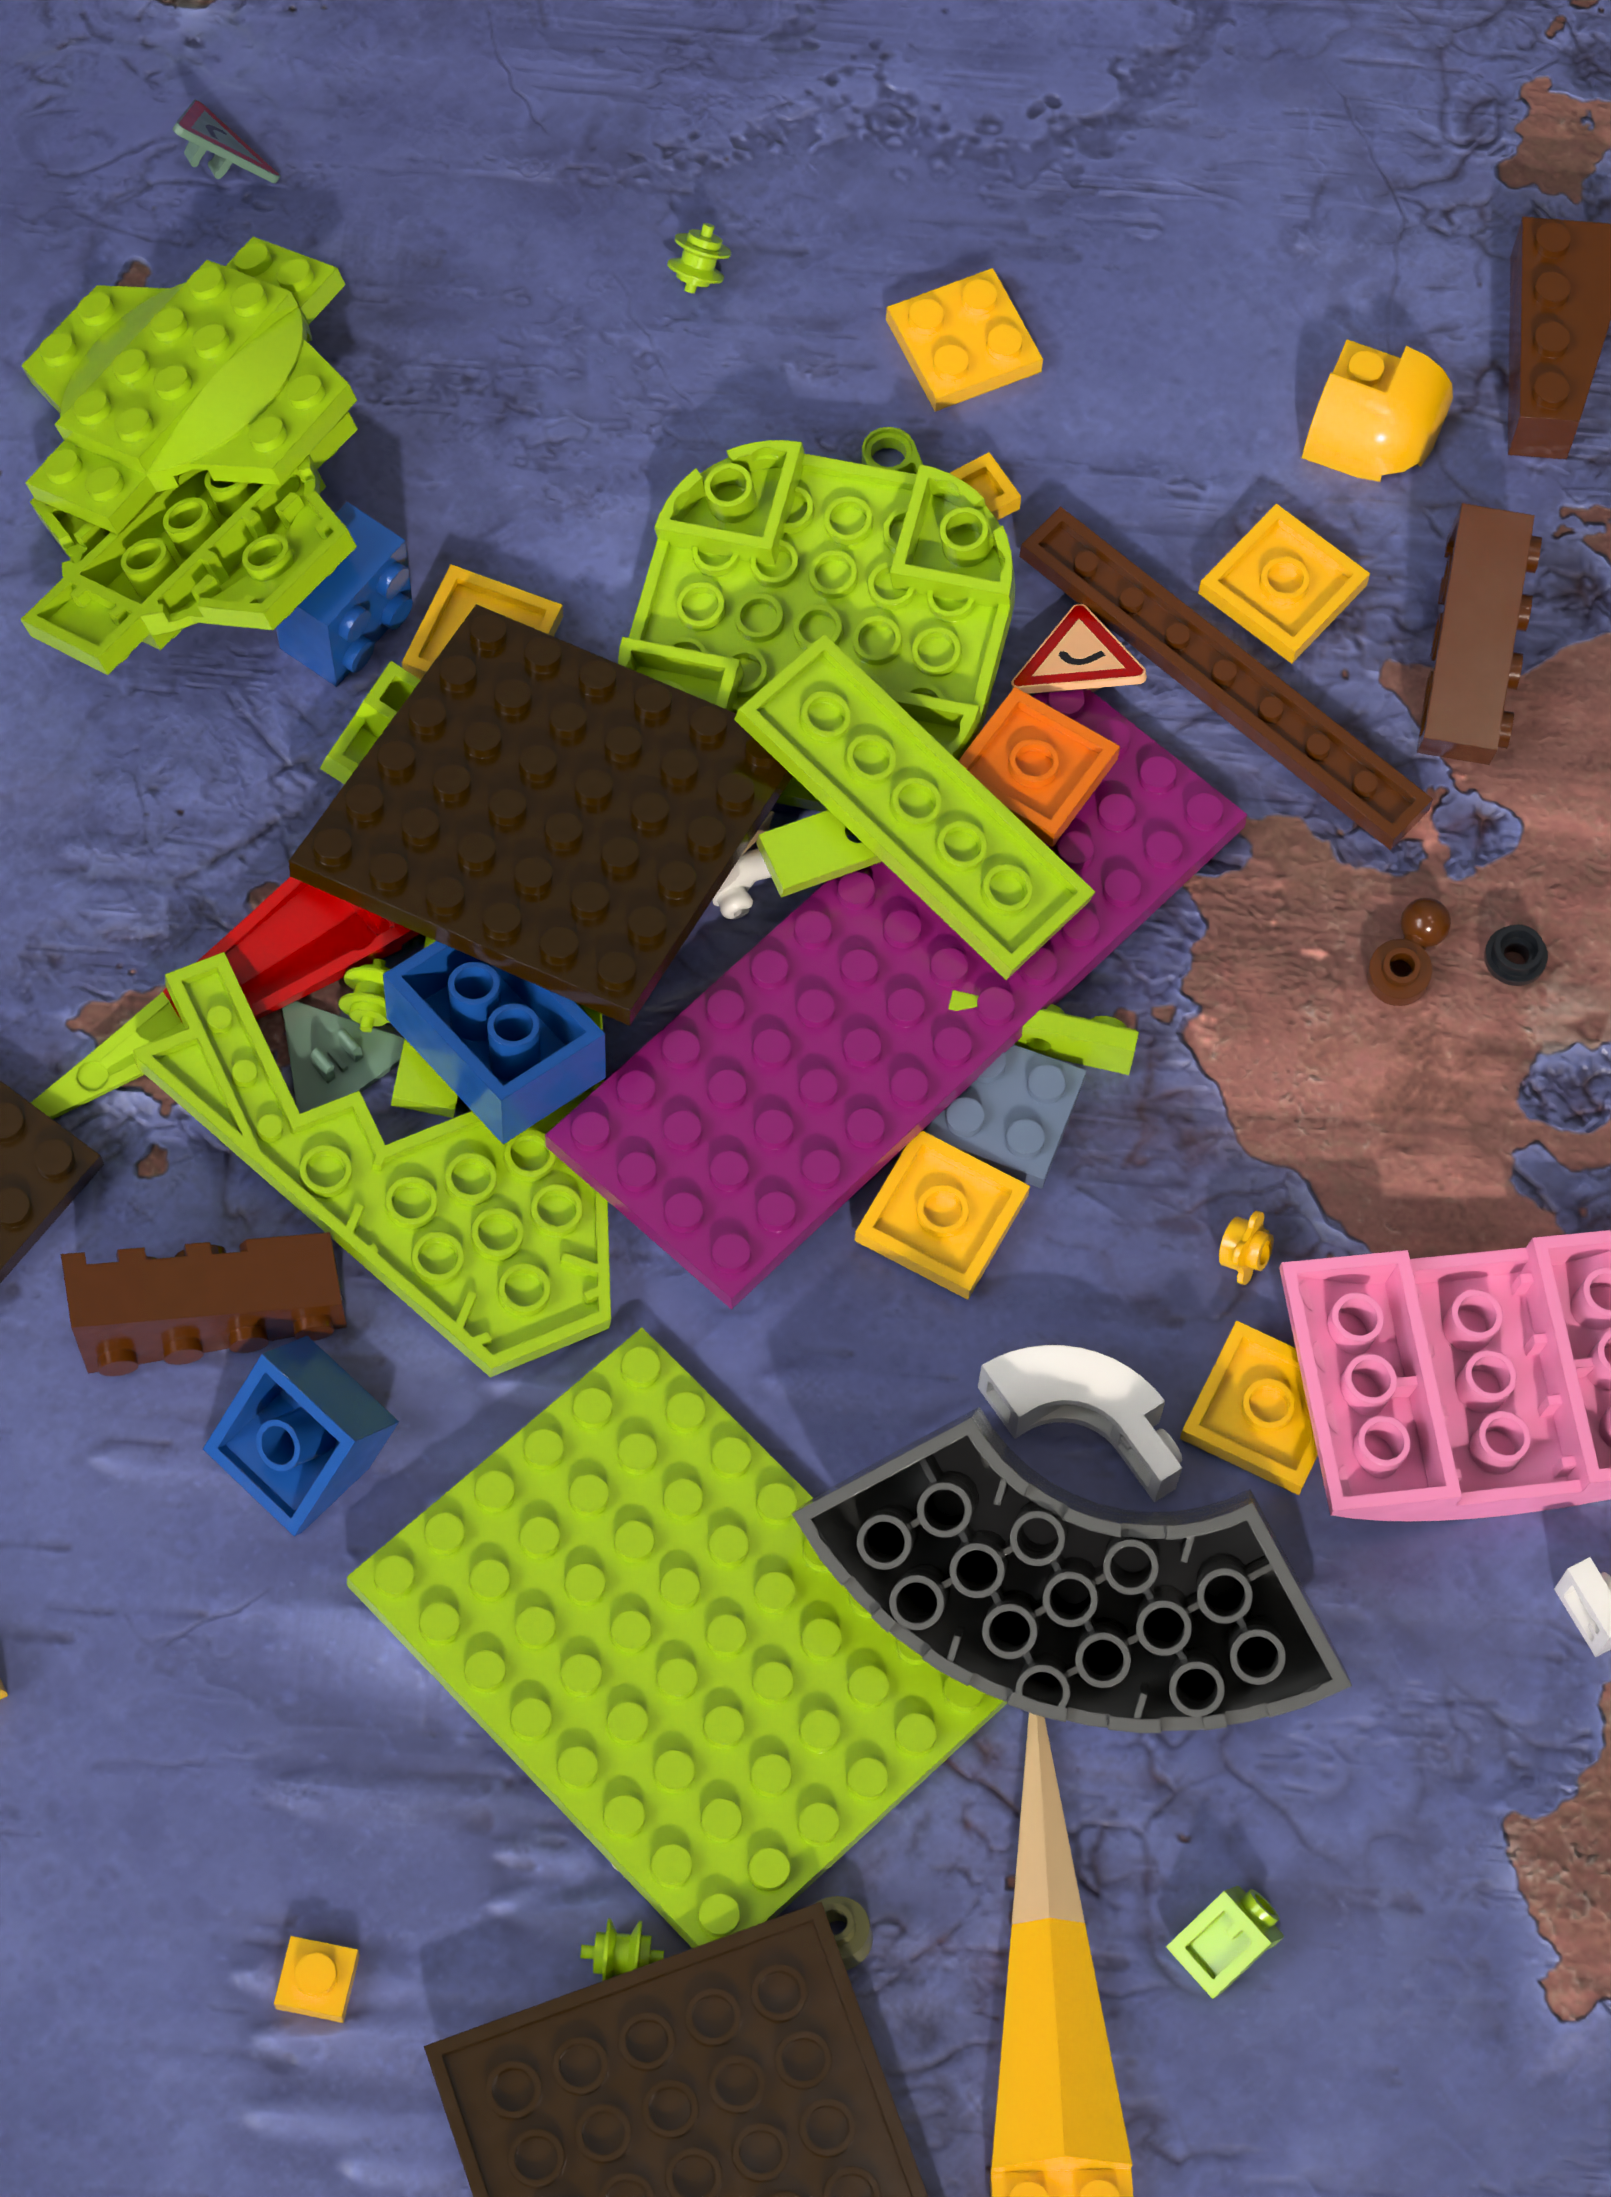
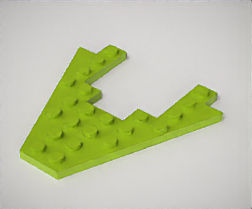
(466, 1230)

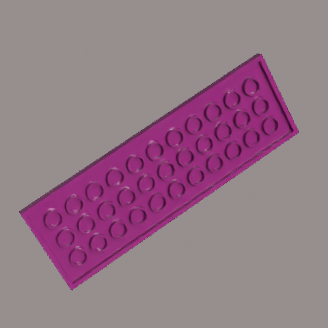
(840, 1033)

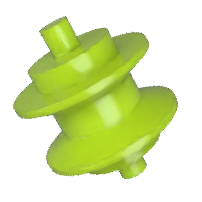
(699, 258)
(368, 1000)
(620, 1952)

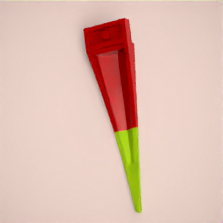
(278, 954)

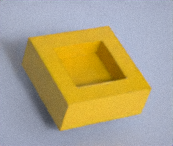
(992, 484)
(316, 1979)

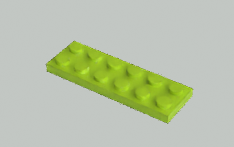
(914, 806)

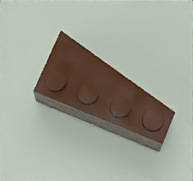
(1555, 330)
(1477, 634)
(201, 1300)

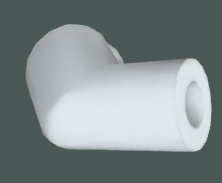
(733, 894)

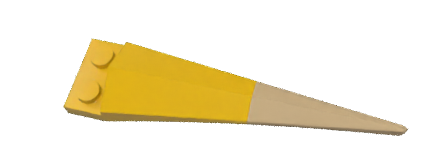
(1057, 2085)

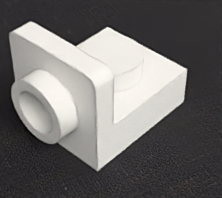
(1588, 1601)

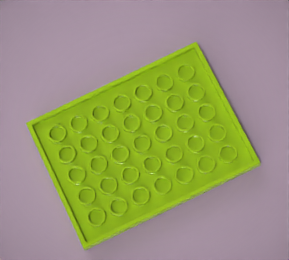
(668, 1646)

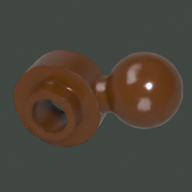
(1424, 925)

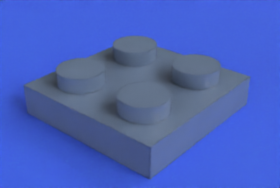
(1014, 1114)

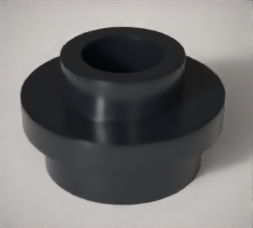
(1519, 940)

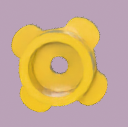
(1246, 1246)

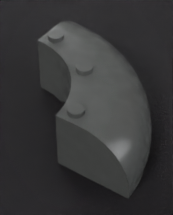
(1073, 1599)

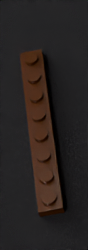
(1226, 678)

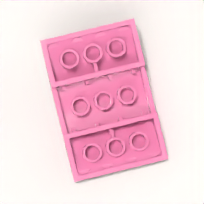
(1458, 1378)

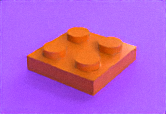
(1039, 763)

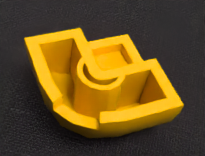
(1378, 412)

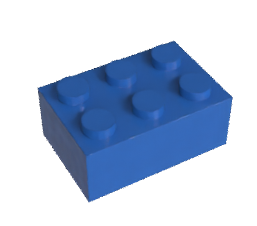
(494, 1036)

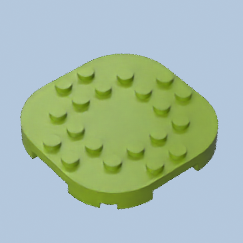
(807, 546)

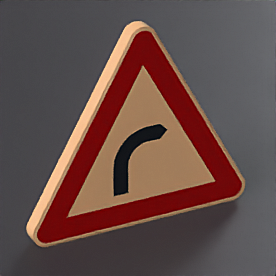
(1079, 656)

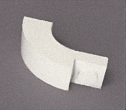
(1089, 1390)

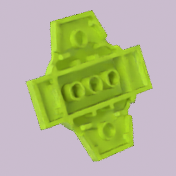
(187, 383)
(192, 558)

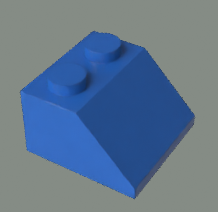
(299, 1433)

